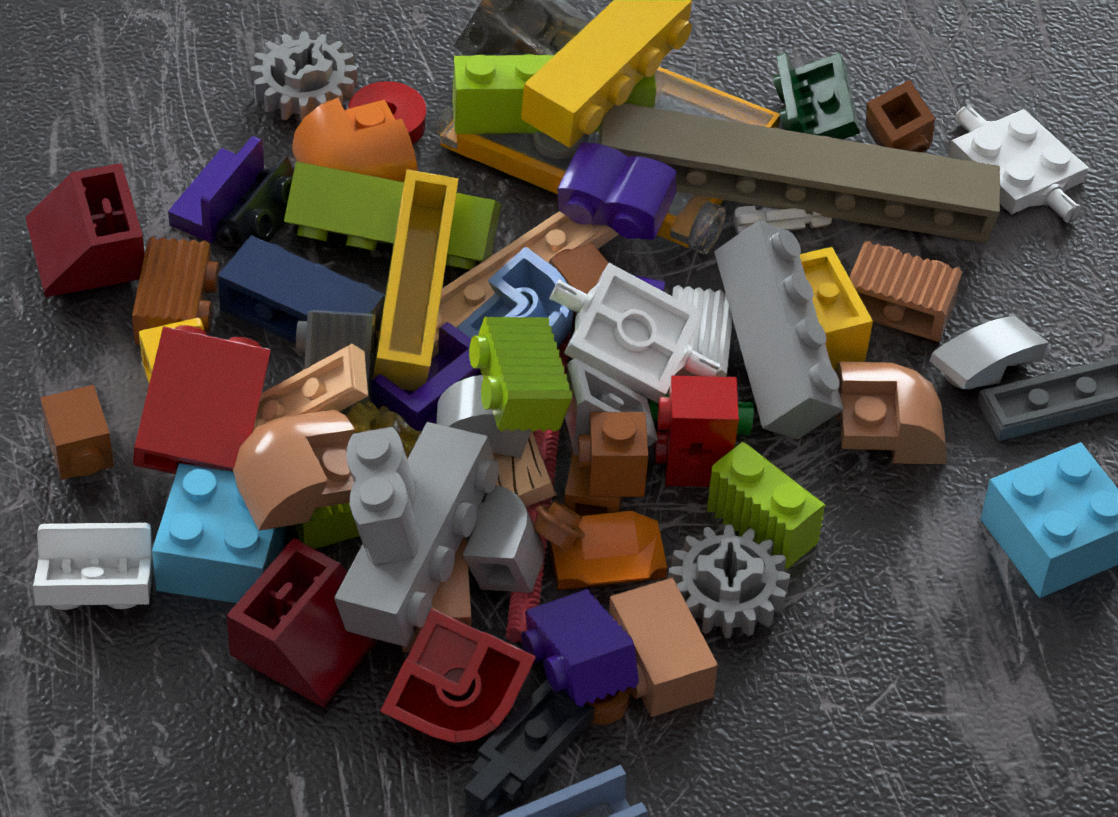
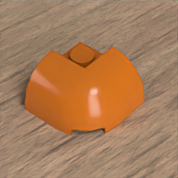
(355, 140)

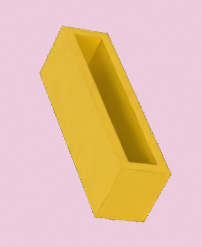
(603, 66)
(415, 279)

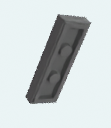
(1051, 399)

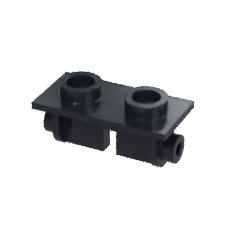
(262, 208)

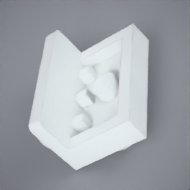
(93, 565)

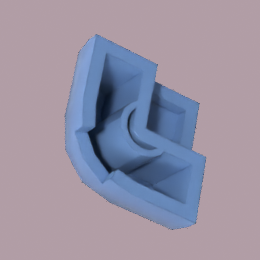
(523, 291)

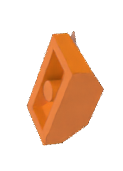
(614, 551)

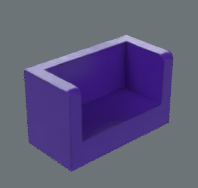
(446, 369)

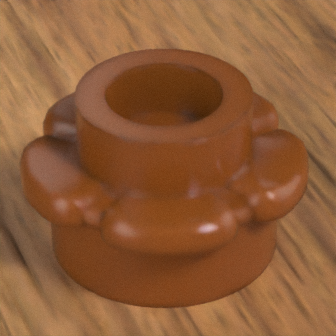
(559, 525)

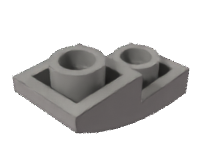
(984, 352)

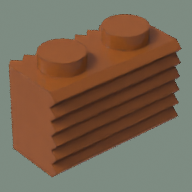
(174, 284)

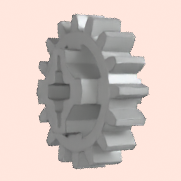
(302, 75)
(754, 576)

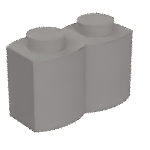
(383, 496)

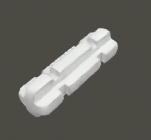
(786, 219)

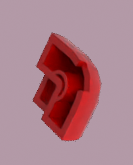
(456, 681)

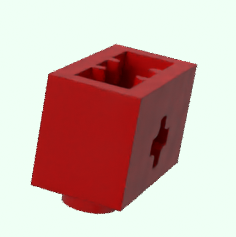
(698, 427)

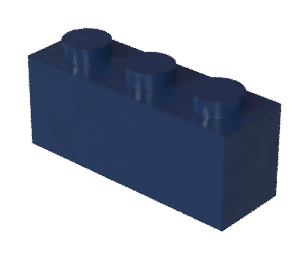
(279, 288)

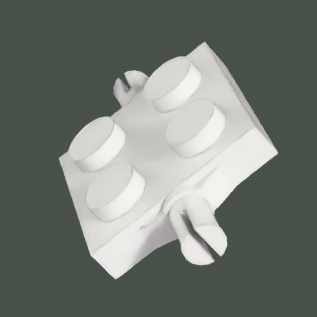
(1031, 160)
(633, 332)

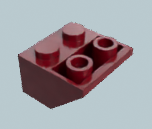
(87, 232)
(293, 626)

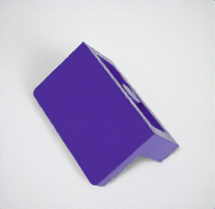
(217, 190)

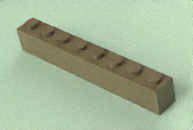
(811, 172)

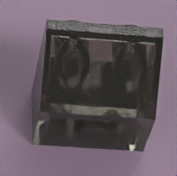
(520, 28)

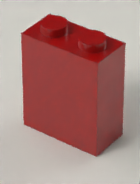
(200, 400)

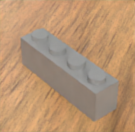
(778, 330)
(450, 479)

